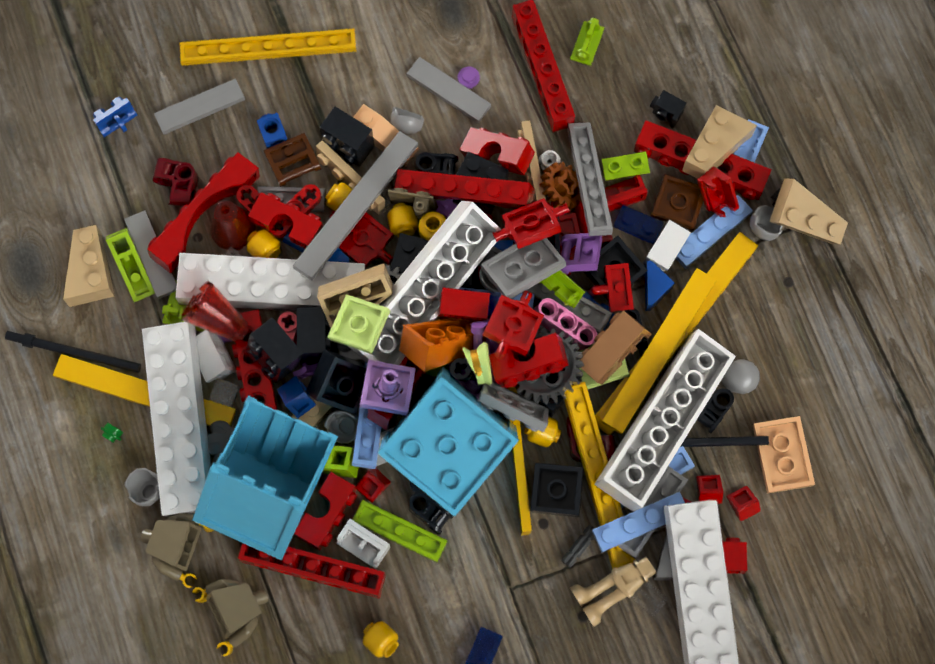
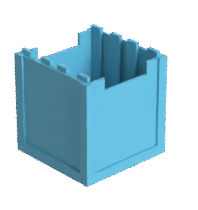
(448, 443)
(264, 478)

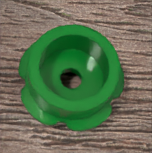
(111, 432)

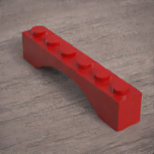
(476, 189)
(174, 238)

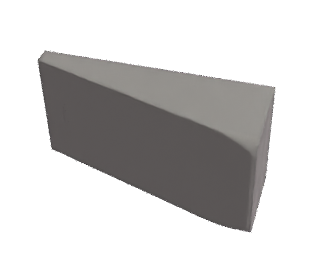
(664, 569)

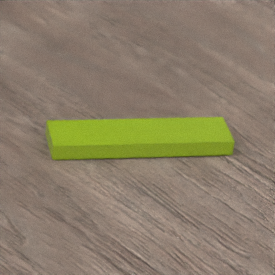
(399, 531)

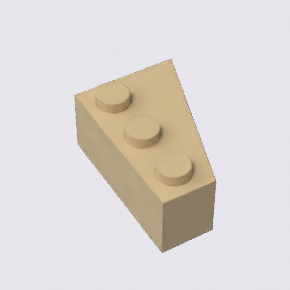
(717, 141)
(806, 214)
(88, 268)
(369, 285)

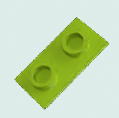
(587, 42)
(625, 166)
(564, 288)

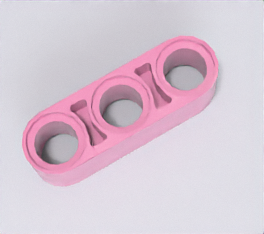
(576, 324)

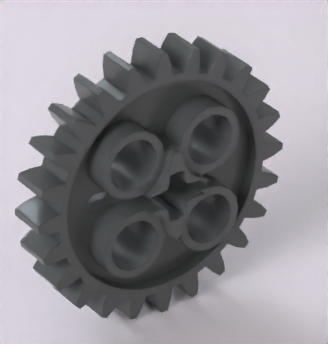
(541, 387)

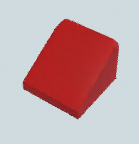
(373, 484)
(710, 488)
(744, 503)

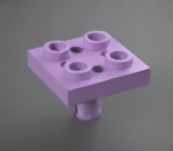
(389, 379)

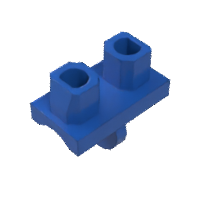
(115, 117)

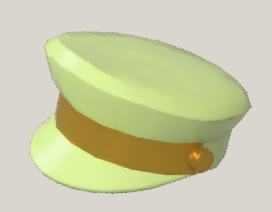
(480, 363)

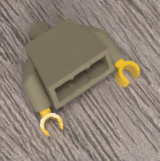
(173, 544)
(233, 608)

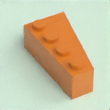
(436, 342)

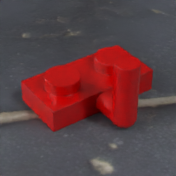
(617, 287)

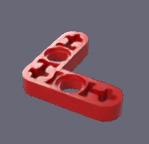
(287, 225)

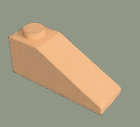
(382, 130)

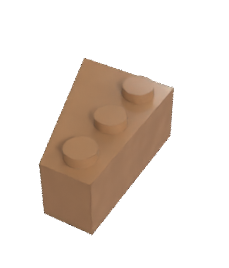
(613, 346)

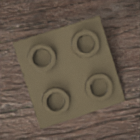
(421, 201)

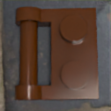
(288, 153)

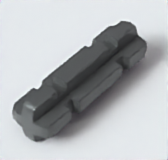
(578, 547)

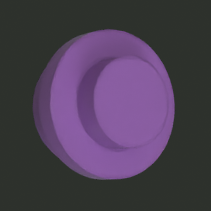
(468, 77)

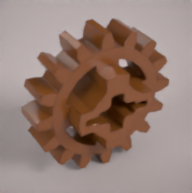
(562, 186)

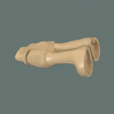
(626, 579)

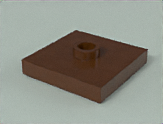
(678, 202)

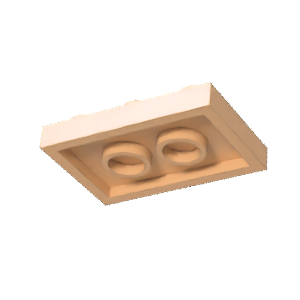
(786, 458)

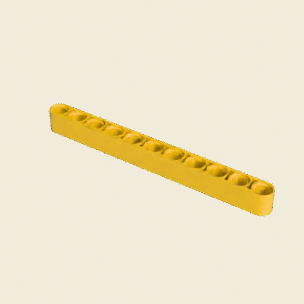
(724, 271)

